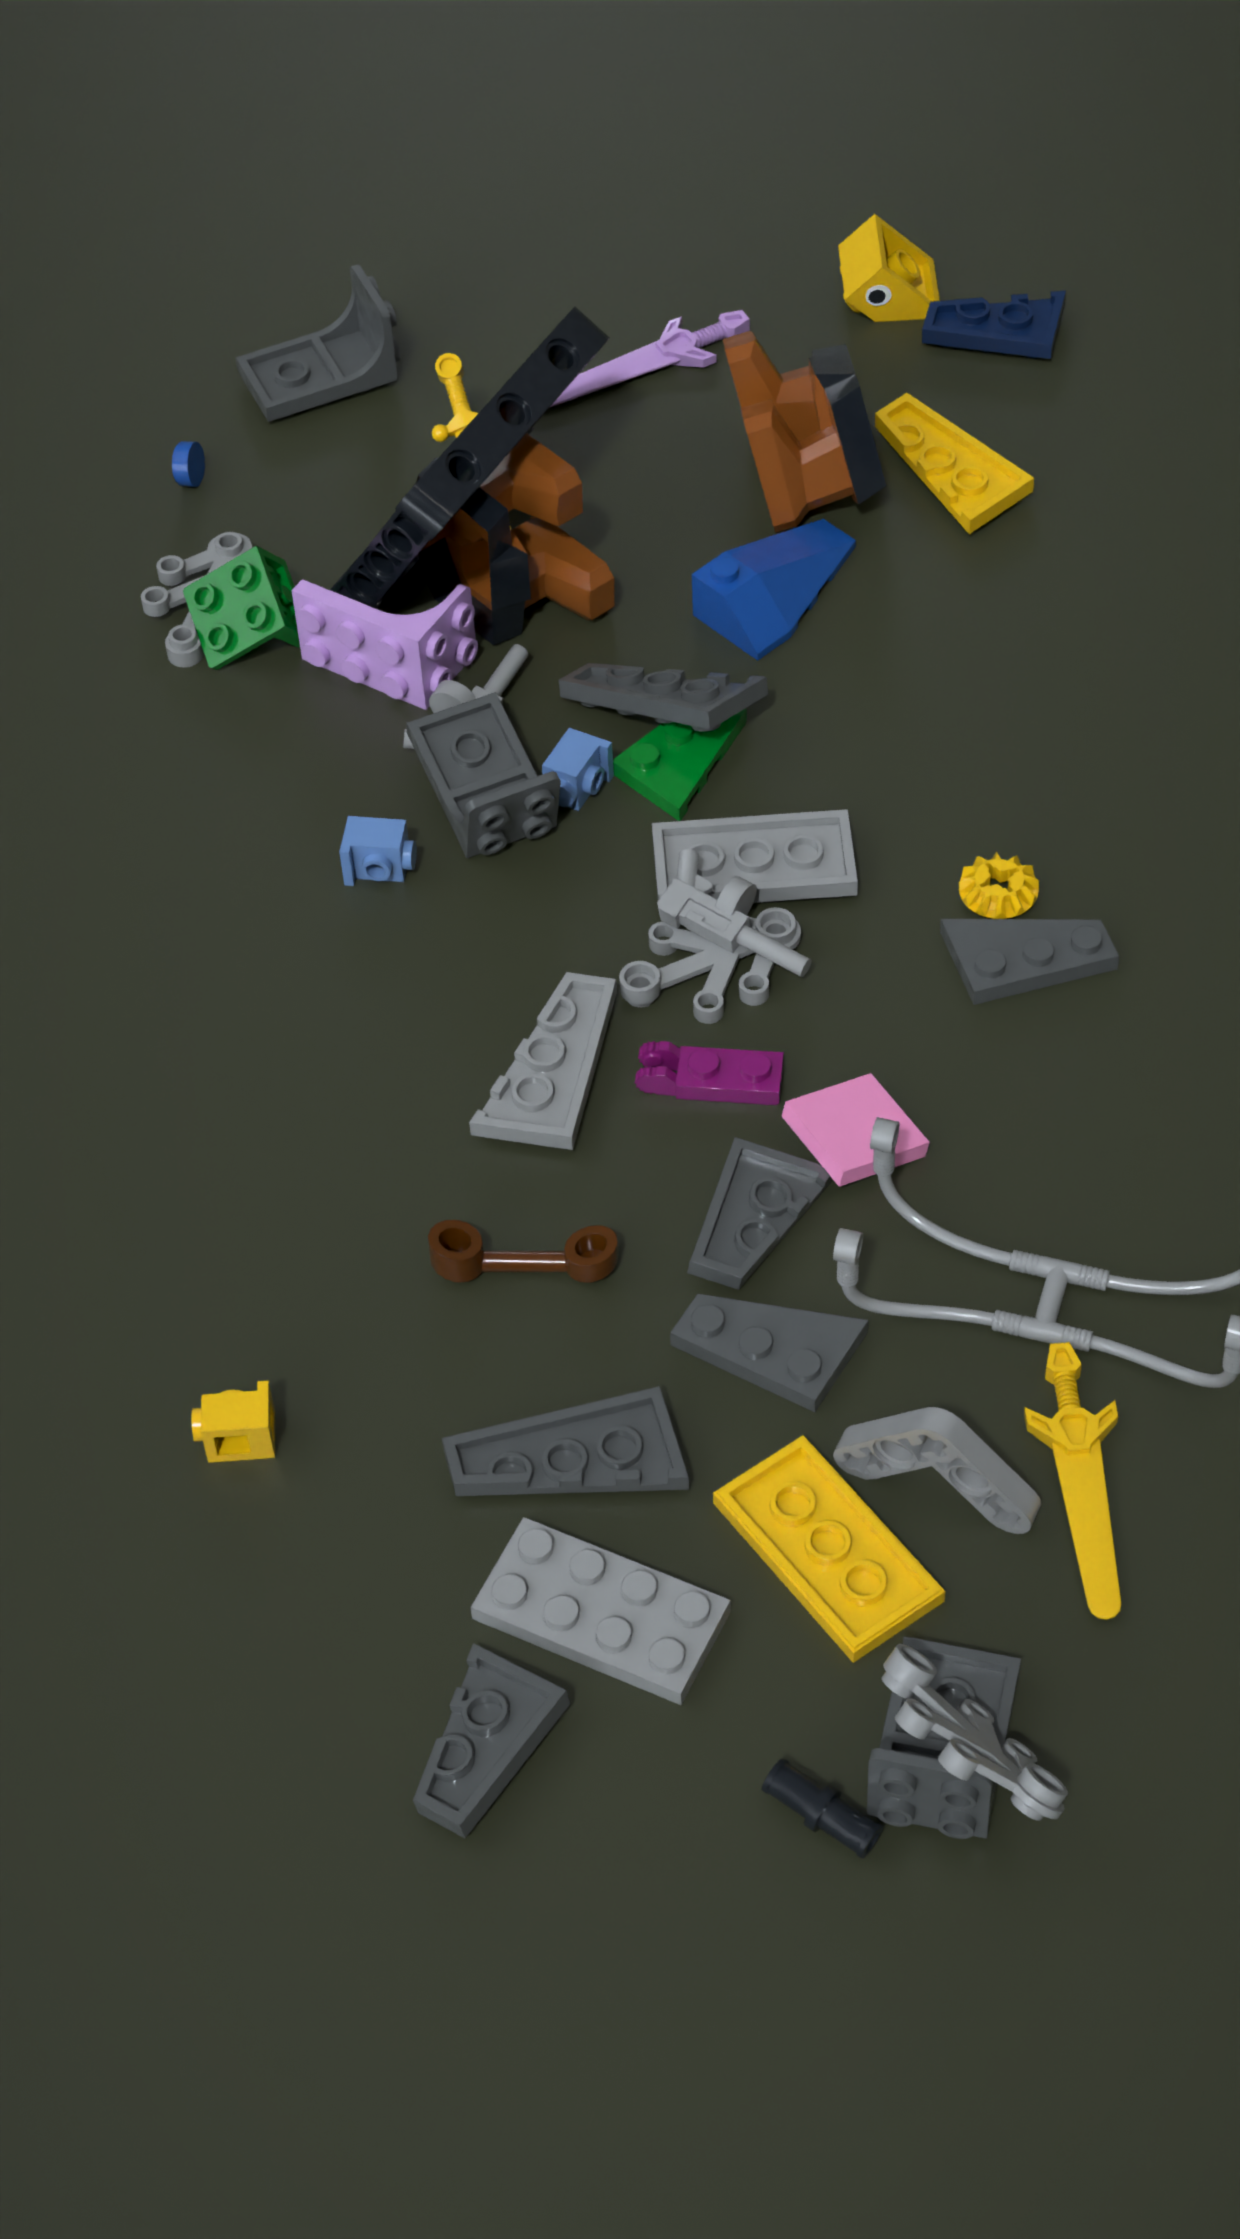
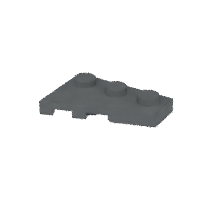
(753, 1210)
(771, 1346)

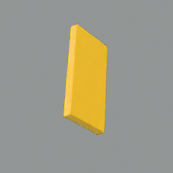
(829, 1548)

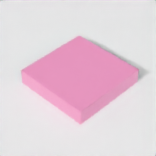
(839, 1127)

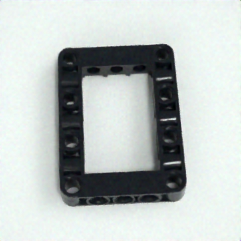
(471, 459)

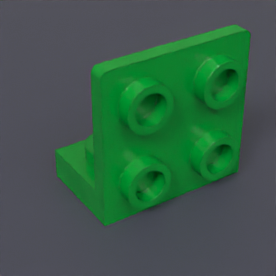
(243, 606)

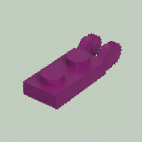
(710, 1073)

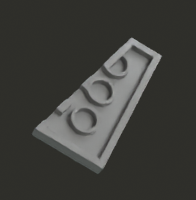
(552, 1069)

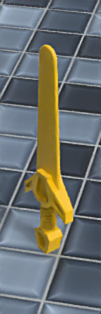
(1076, 1445)

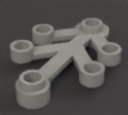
(182, 640)
(643, 981)
(971, 1736)

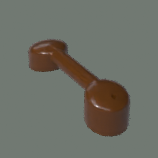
(460, 1257)

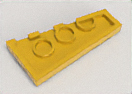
(953, 464)

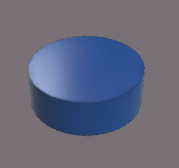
(188, 463)

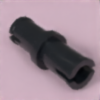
(822, 1808)

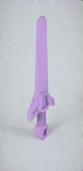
(674, 348)

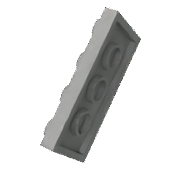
(779, 853)
(601, 1610)

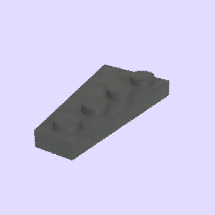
(577, 1449)

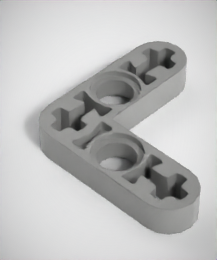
(954, 1450)

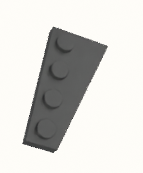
(663, 693)

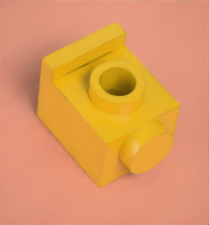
(236, 1424)

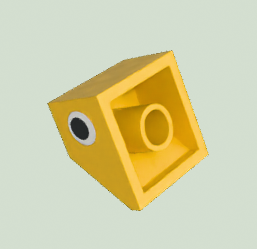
(886, 274)

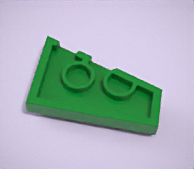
(675, 762)

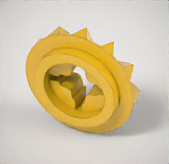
(994, 900)

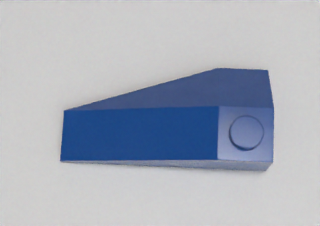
(765, 586)

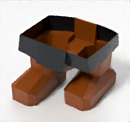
(804, 429)
(521, 564)

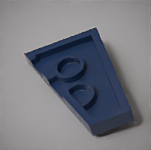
(1006, 327)

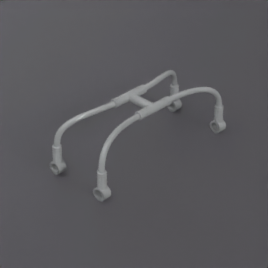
(1057, 1275)

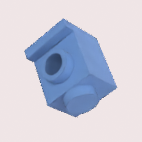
(581, 765)
(376, 850)

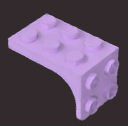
(385, 650)

